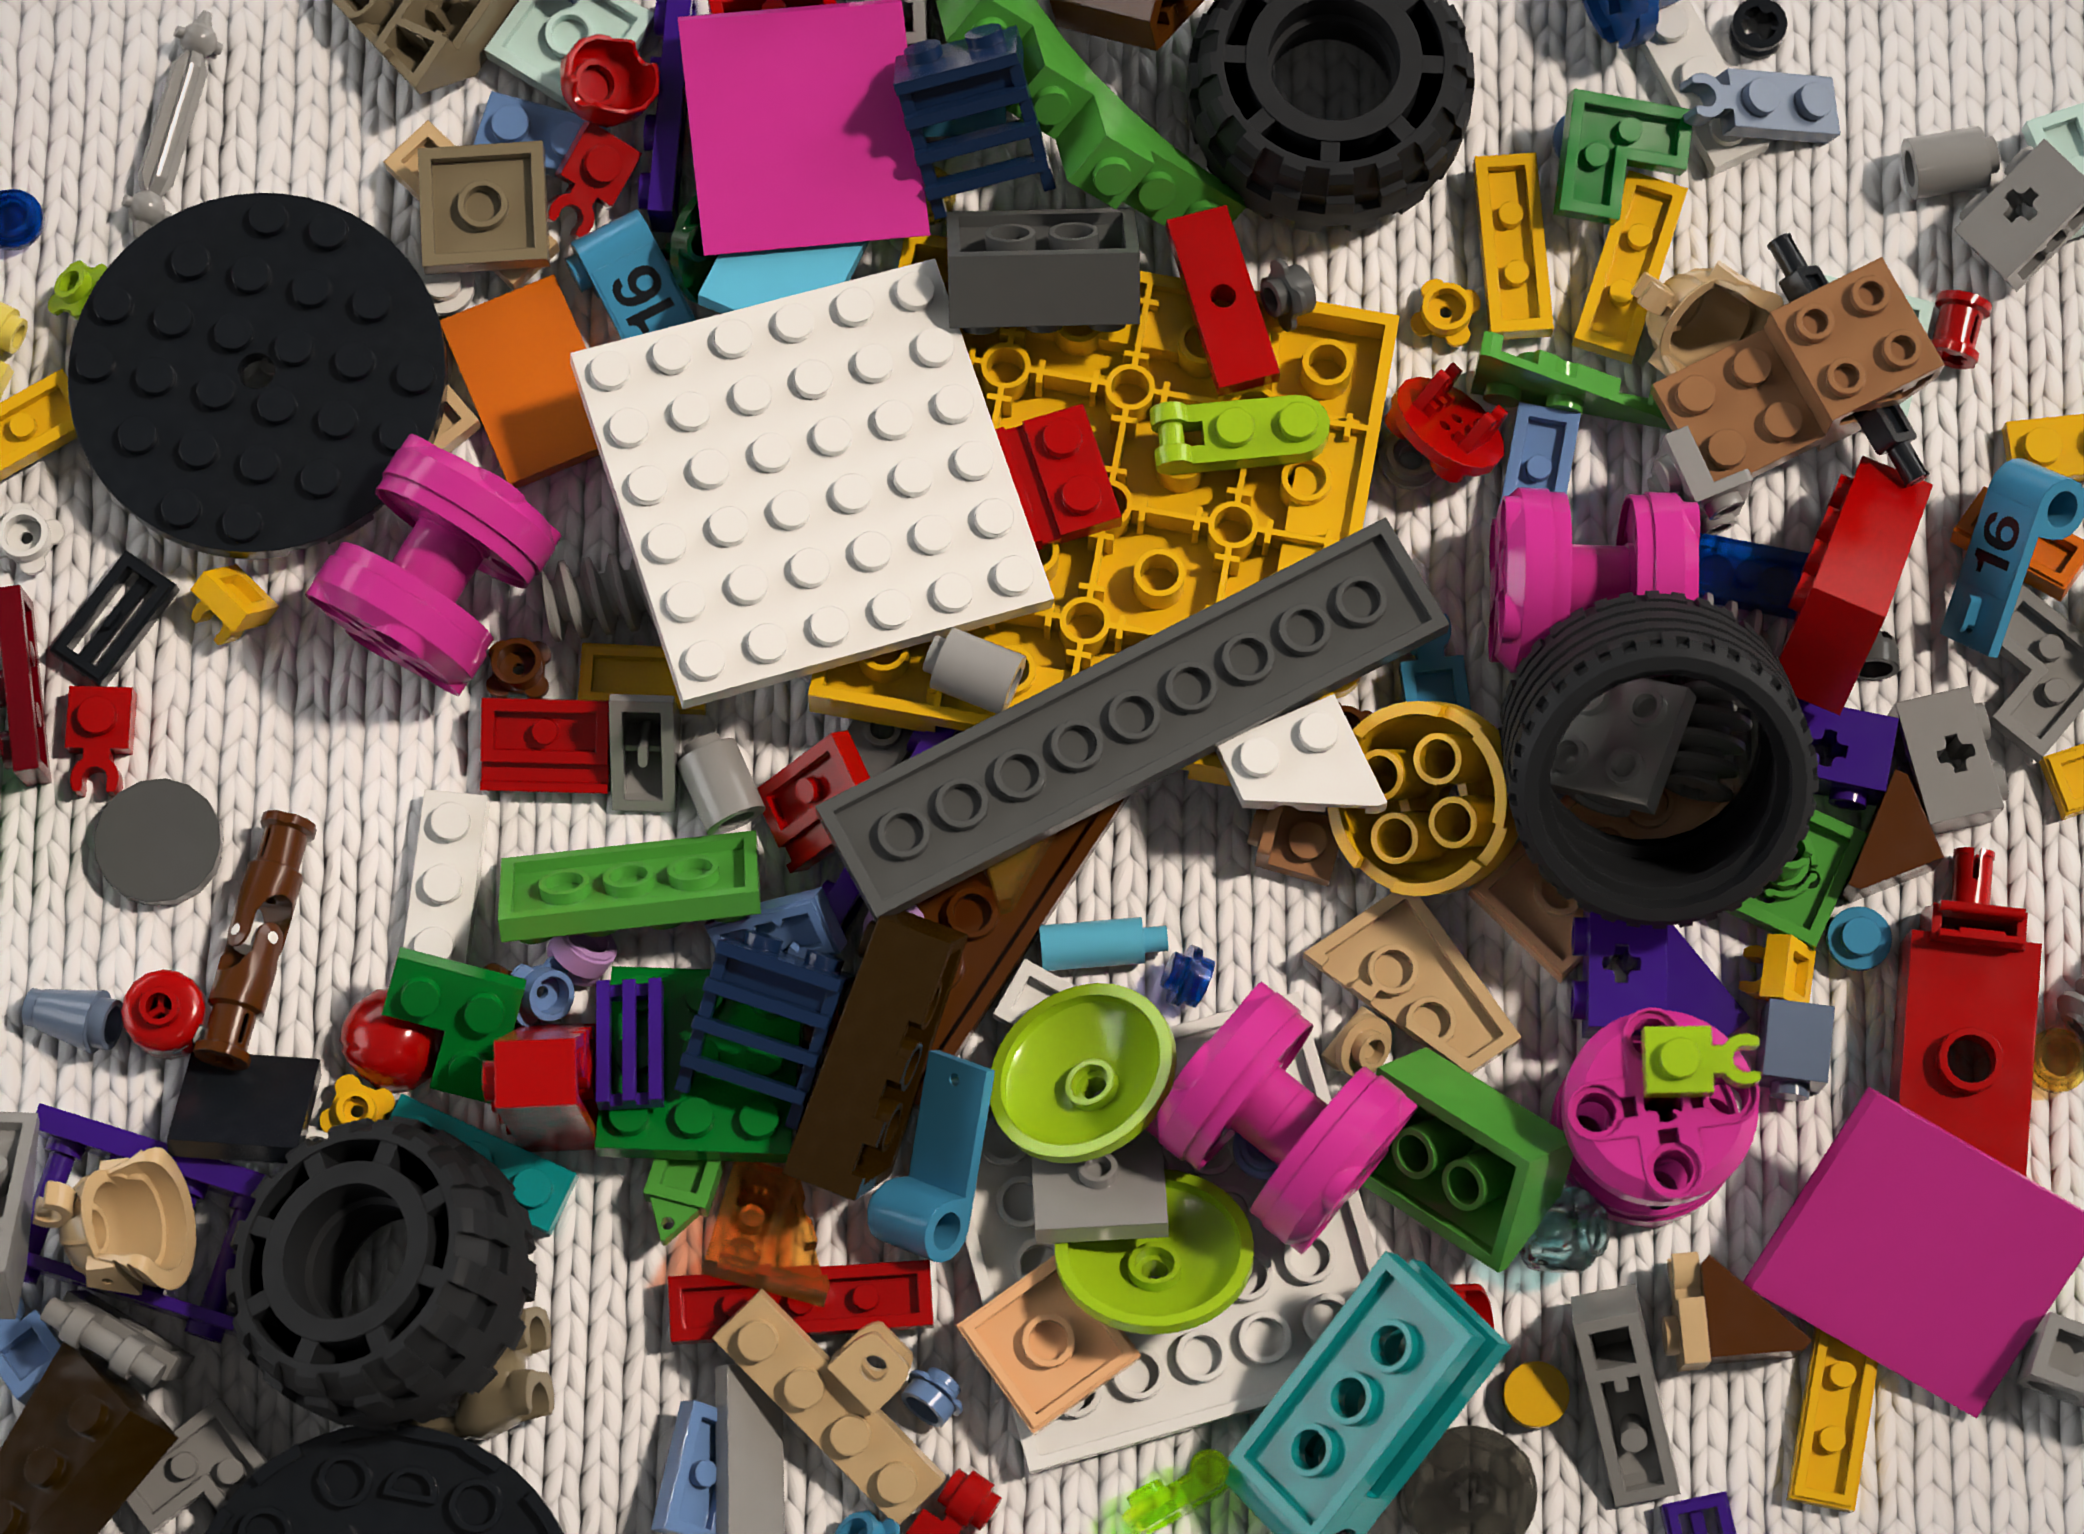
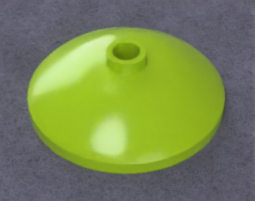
(1065, 1055)
(1199, 1264)

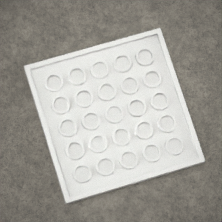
(809, 482)
(1196, 1373)

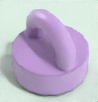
(583, 956)

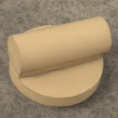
(1360, 1043)

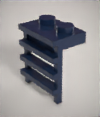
(963, 80)
(764, 977)

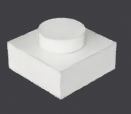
(1026, 990)

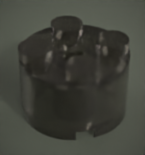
(1479, 1456)

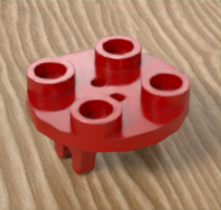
(1447, 425)

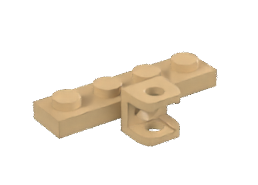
(837, 1399)

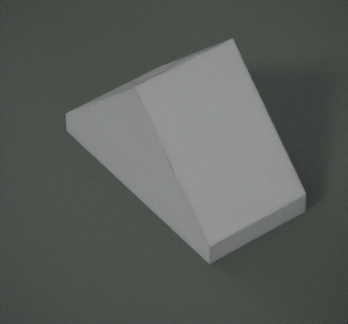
(644, 752)

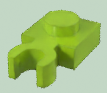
(1684, 1061)

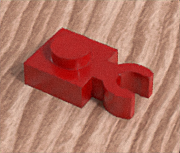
(595, 171)
(99, 727)

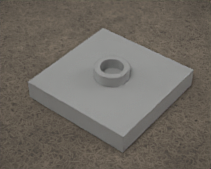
(1102, 1197)

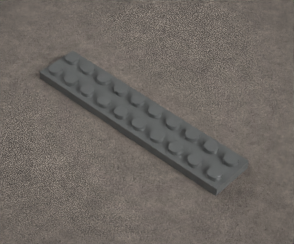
(1131, 720)

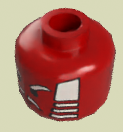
(182, 1025)

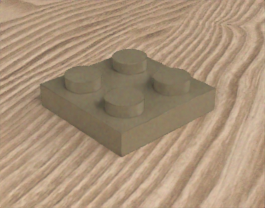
(483, 207)

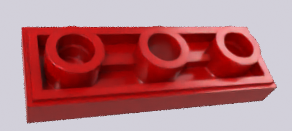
(1215, 270)

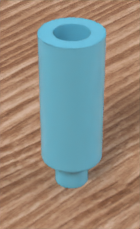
(1099, 943)

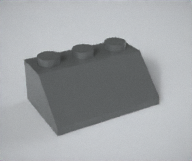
(1043, 269)

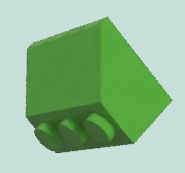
(1469, 1160)

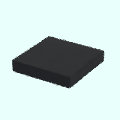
(246, 1112)

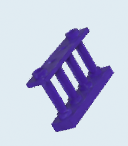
(69, 1139)

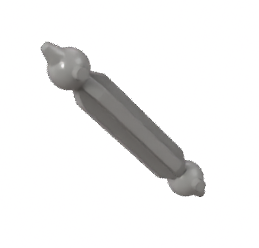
(172, 123)

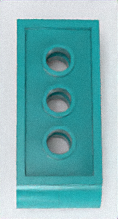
(1365, 1403)

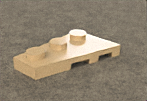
(1417, 980)

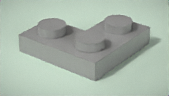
(2053, 691)
(207, 1459)

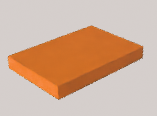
(522, 379)

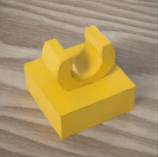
(234, 600)
(1786, 969)

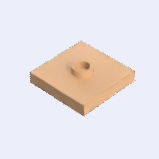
(1045, 1347)

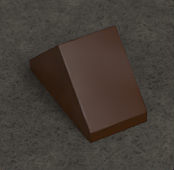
(1897, 843)
(1743, 1323)

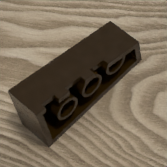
(876, 1055)
(77, 1448)

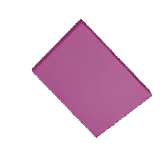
(800, 127)
(1921, 1252)

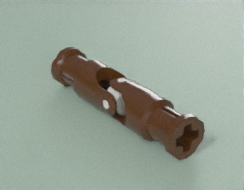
(253, 947)

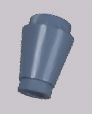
(77, 1017)

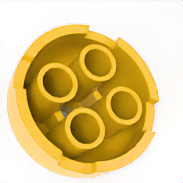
(1424, 836)

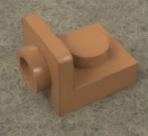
(1294, 843)

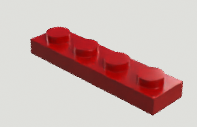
(857, 1296)

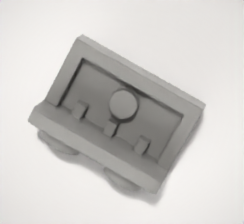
(1683, 471)

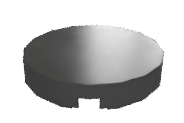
(159, 842)

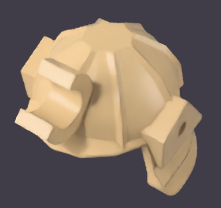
(1700, 313)
(125, 1223)

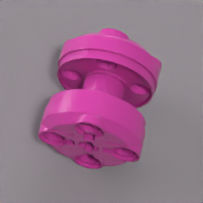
(459, 524)
(1545, 577)
(1244, 1088)
(1640, 1140)

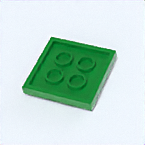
(716, 1116)

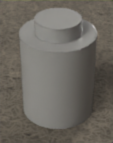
(1948, 162)
(974, 670)
(719, 784)

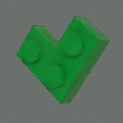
(1603, 138)
(463, 1001)

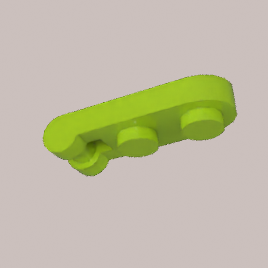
(1239, 433)

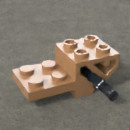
(1811, 377)

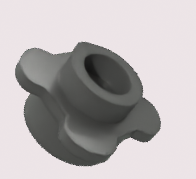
(1287, 293)

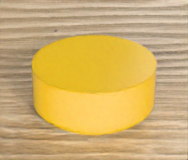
(1535, 1395)

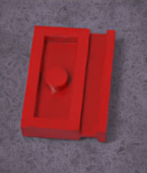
(1060, 476)
(545, 745)
(794, 792)

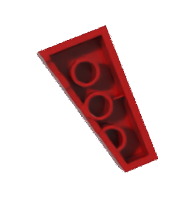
(1850, 581)
(545, 1086)

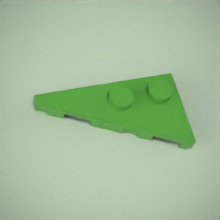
(1556, 383)

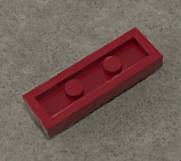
(25, 743)

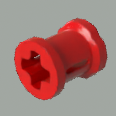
(1959, 327)

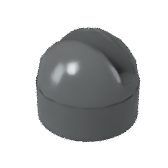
(1882, 659)

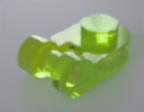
(1159, 1505)

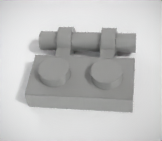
(116, 1337)

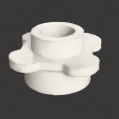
(24, 520)

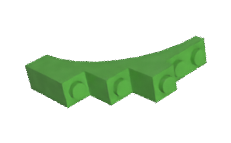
(1097, 135)

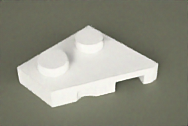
(1302, 762)

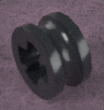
(1751, 44)

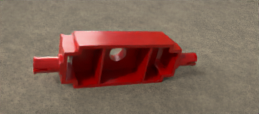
(1972, 988)

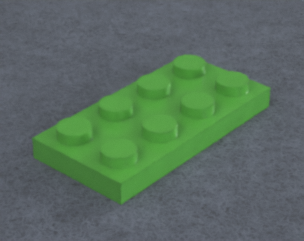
(629, 887)

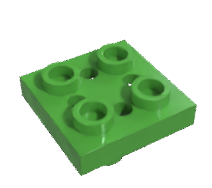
(1798, 910)

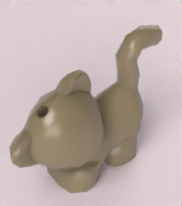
(512, 1395)

